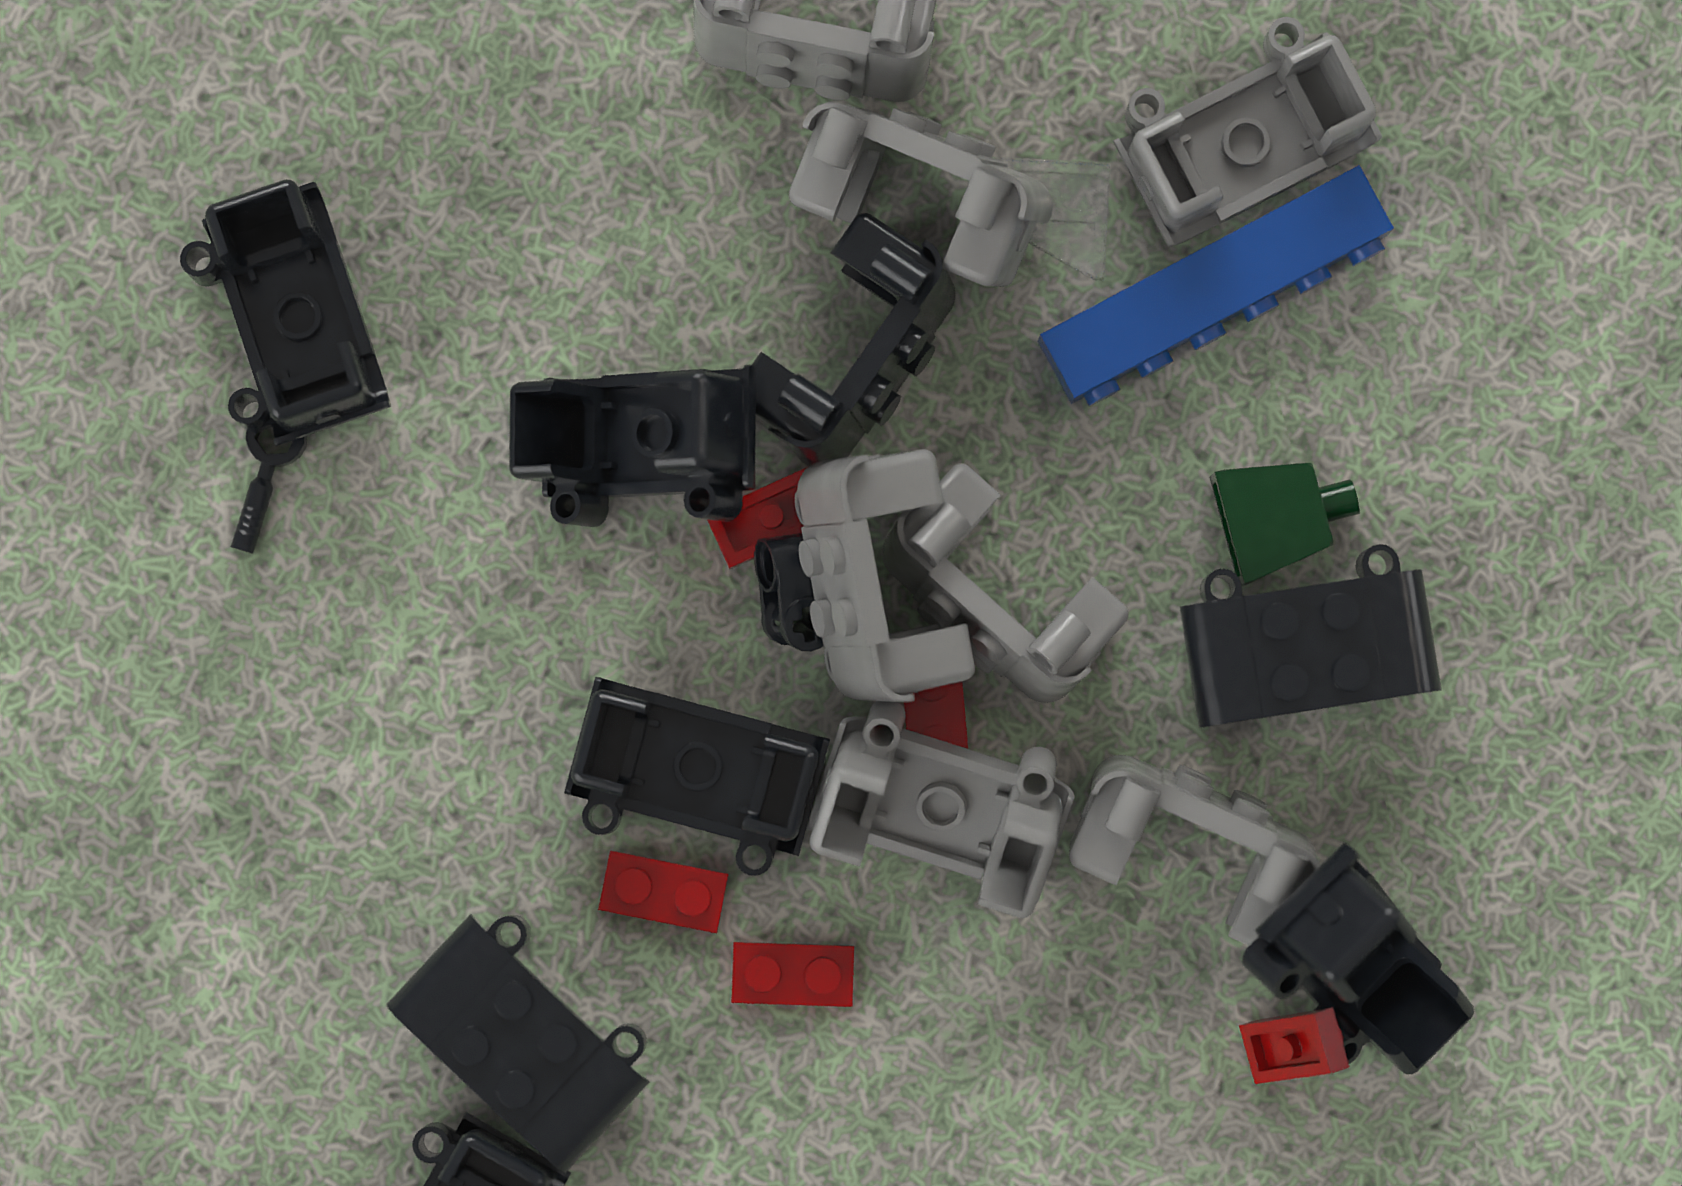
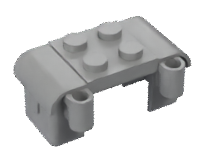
(829, 58)
(1248, 135)
(994, 212)
(848, 602)
(1039, 667)
(1122, 803)
(941, 807)

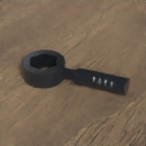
(261, 490)

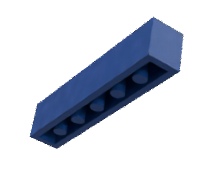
(1216, 285)

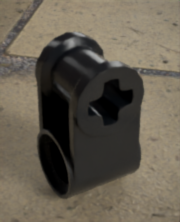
(785, 593)

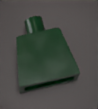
(1277, 515)

